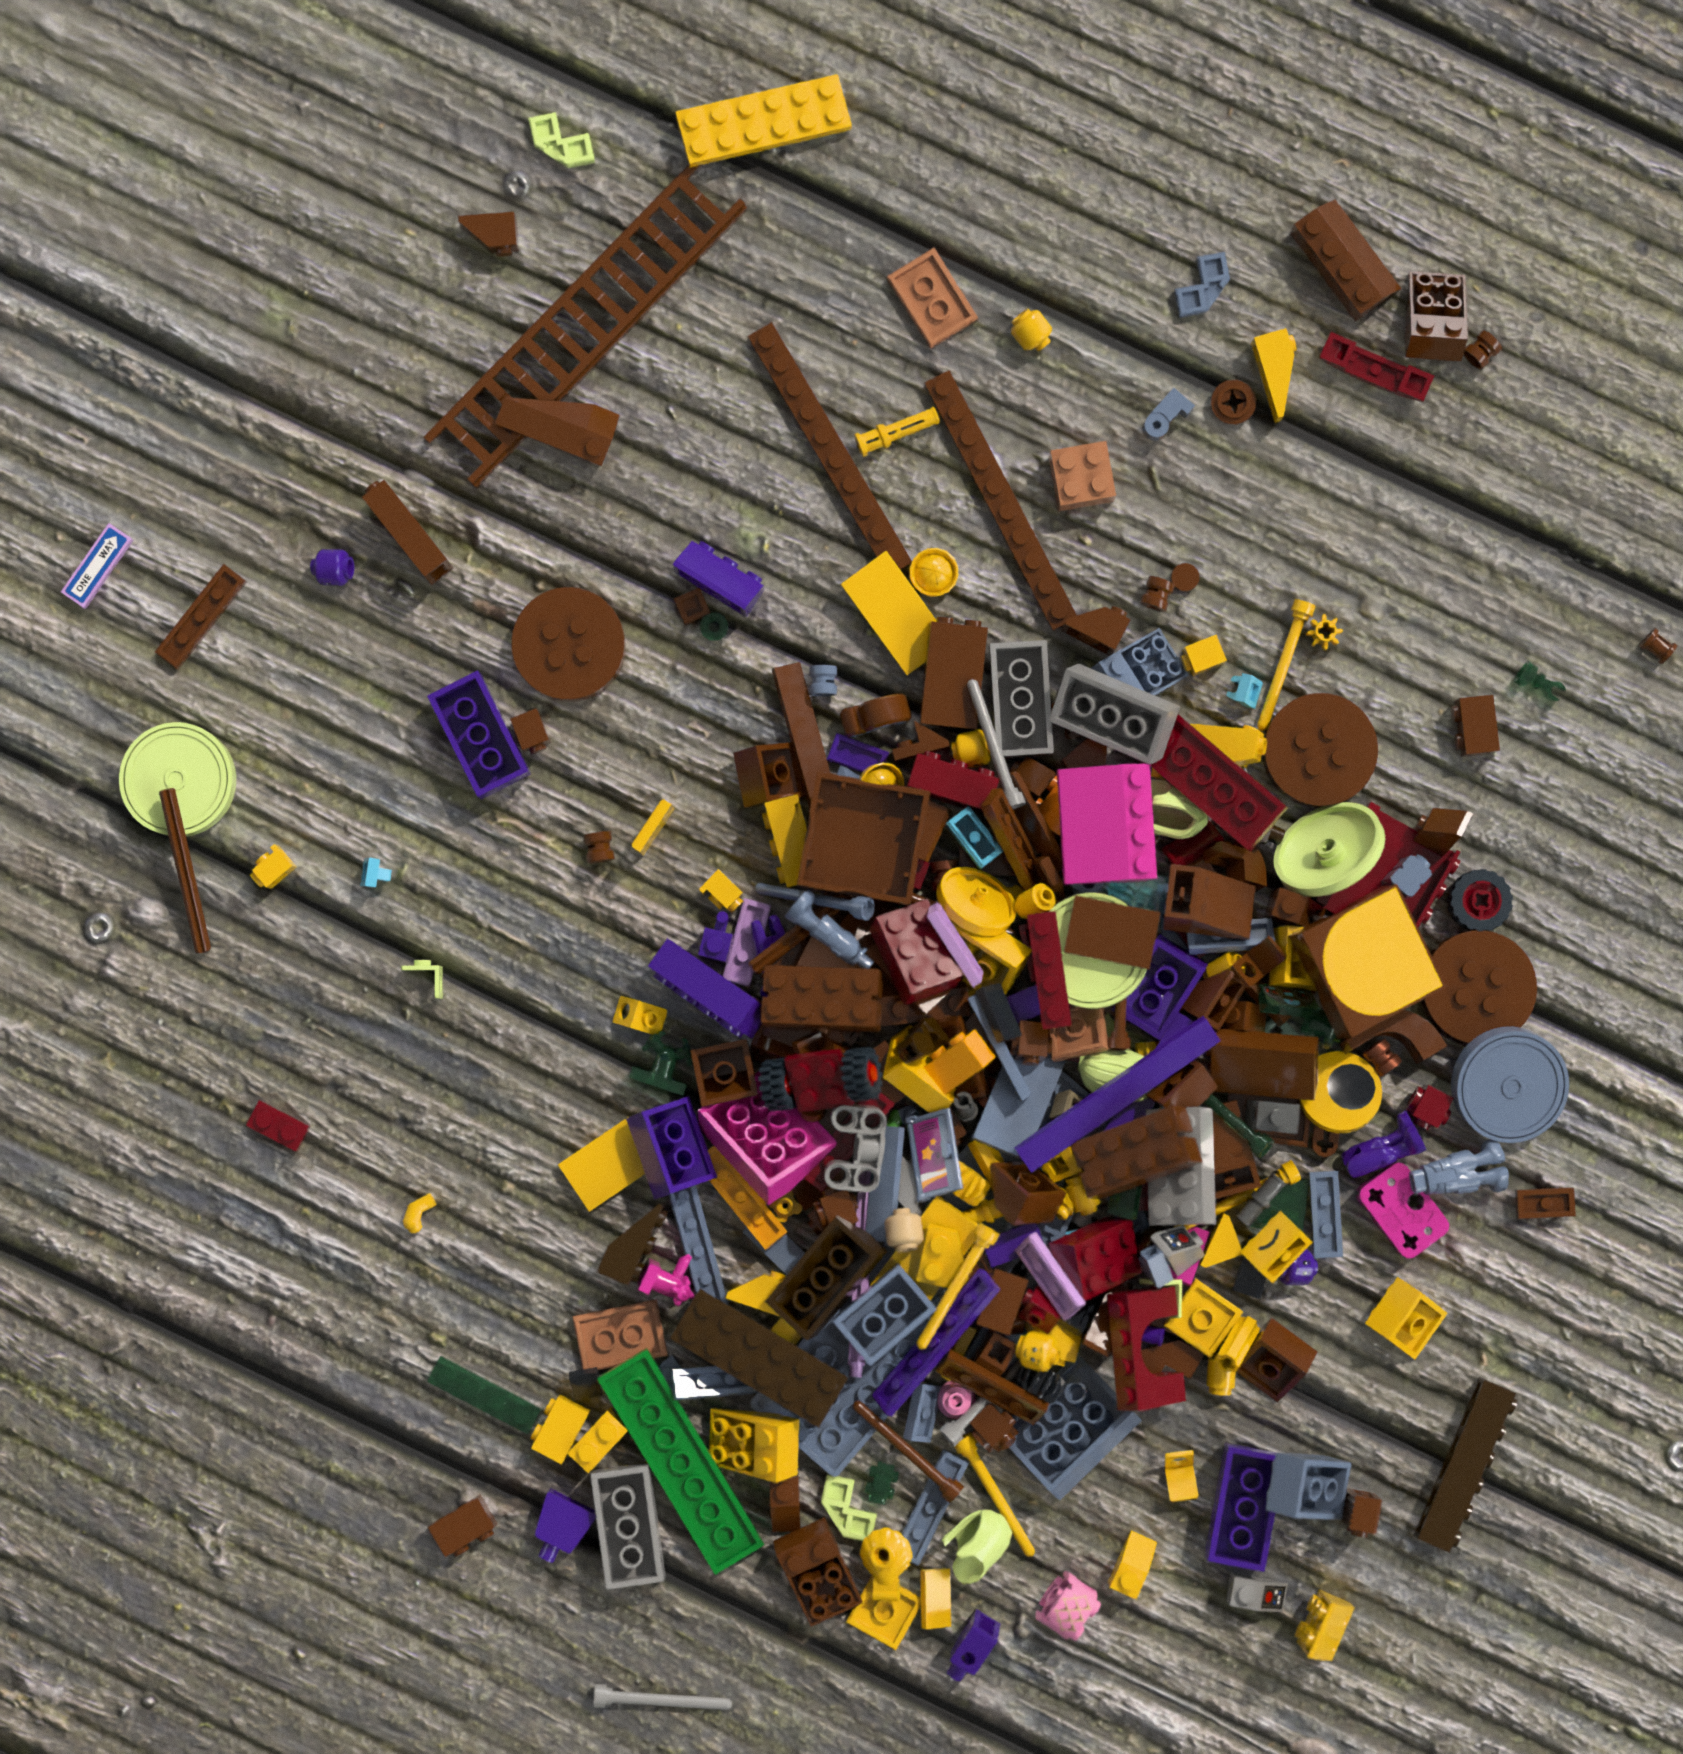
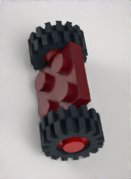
(820, 1079)

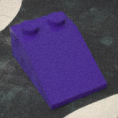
(1164, 987)

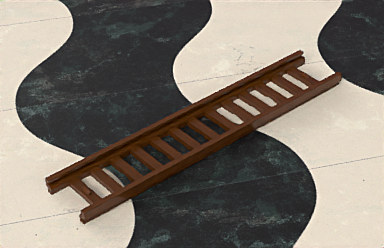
(606, 341)

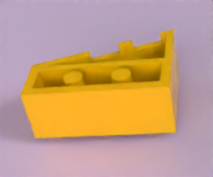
(789, 835)

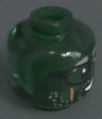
(1320, 1027)

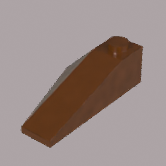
(569, 427)

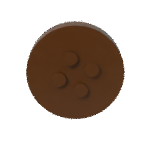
(568, 644)
(1320, 750)
(1486, 985)

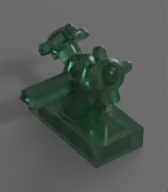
(663, 1064)

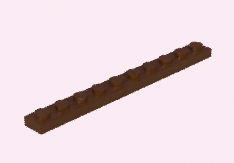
(827, 445)
(1000, 499)

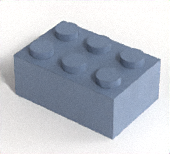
(884, 1314)
(1308, 1486)

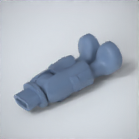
(828, 932)
(1458, 1174)

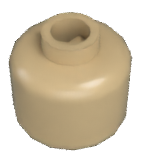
(903, 1230)

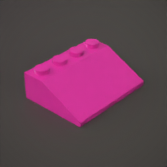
(1106, 824)
(763, 1145)

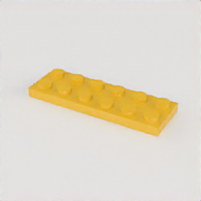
(763, 120)

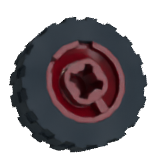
(1480, 900)

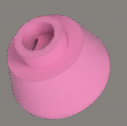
(947, 1403)

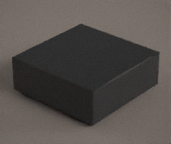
(585, 1384)

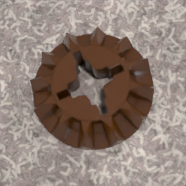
(1241, 392)

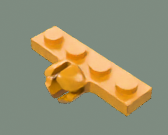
(745, 1201)

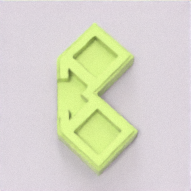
(568, 151)
(836, 1500)

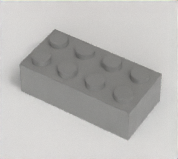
(1021, 698)
(1114, 713)
(1188, 1194)
(628, 1525)

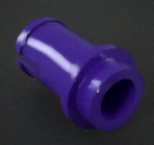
(1153, 1335)

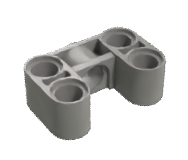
(867, 1151)

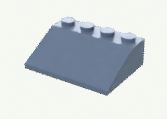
(1073, 1431)

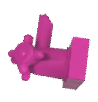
(670, 1285)

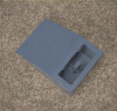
(1145, 664)

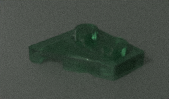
(1290, 1201)

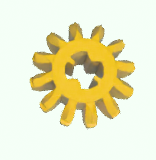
(974, 1186)

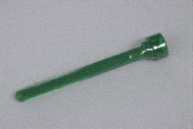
(1259, 1143)

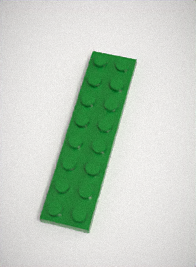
(680, 1461)

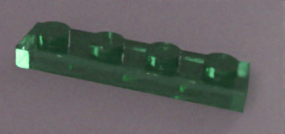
(484, 1394)

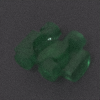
(880, 1488)

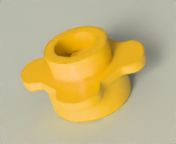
(784, 1213)

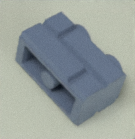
(1409, 875)

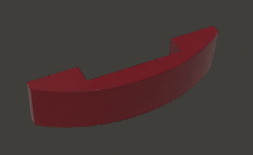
(1375, 369)

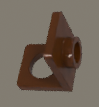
(1260, 959)

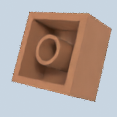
(1082, 476)

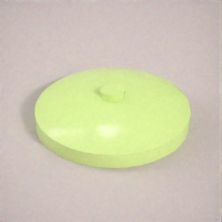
(1329, 849)

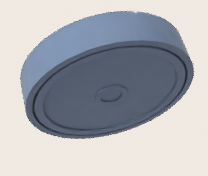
(1510, 1084)

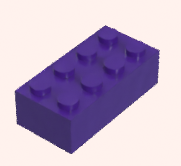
(479, 735)
(706, 990)
(1239, 1519)

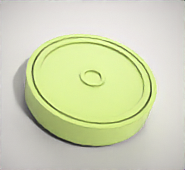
(181, 759)
(1093, 981)

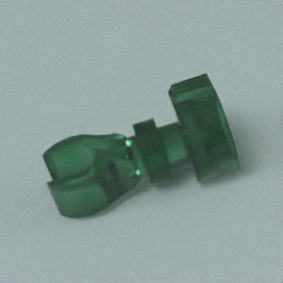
(1528, 674)

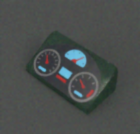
(1287, 1001)

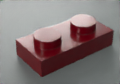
(278, 1125)

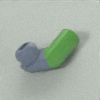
(898, 1115)

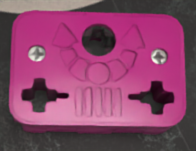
(1394, 1215)

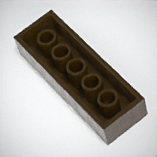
(759, 1358)

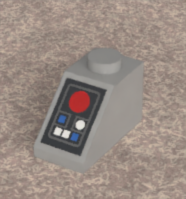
(1179, 1247)
(1256, 1593)

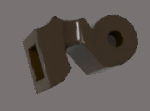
(921, 1041)

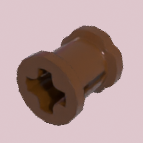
(1658, 646)

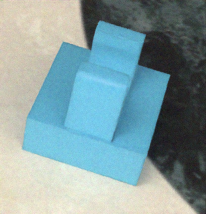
(1248, 690)
(372, 873)

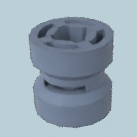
(823, 680)

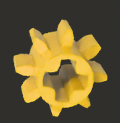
(1319, 638)

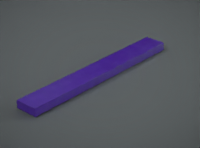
(1117, 1094)

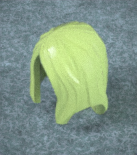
(1174, 813)
(1104, 1066)
(981, 1543)

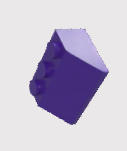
(719, 577)
(671, 1147)

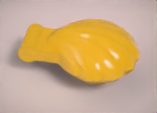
(886, 1557)

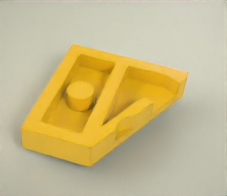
(940, 1257)

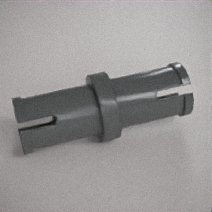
(966, 1111)
(1261, 1199)

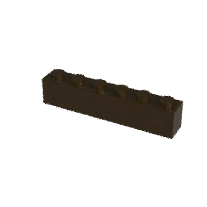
(1464, 1465)

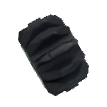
(1043, 1385)

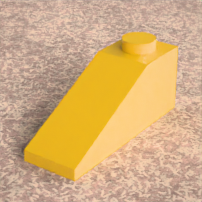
(1274, 361)

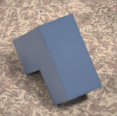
(1155, 1266)

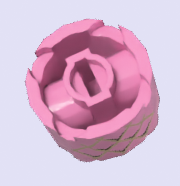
(1067, 1606)

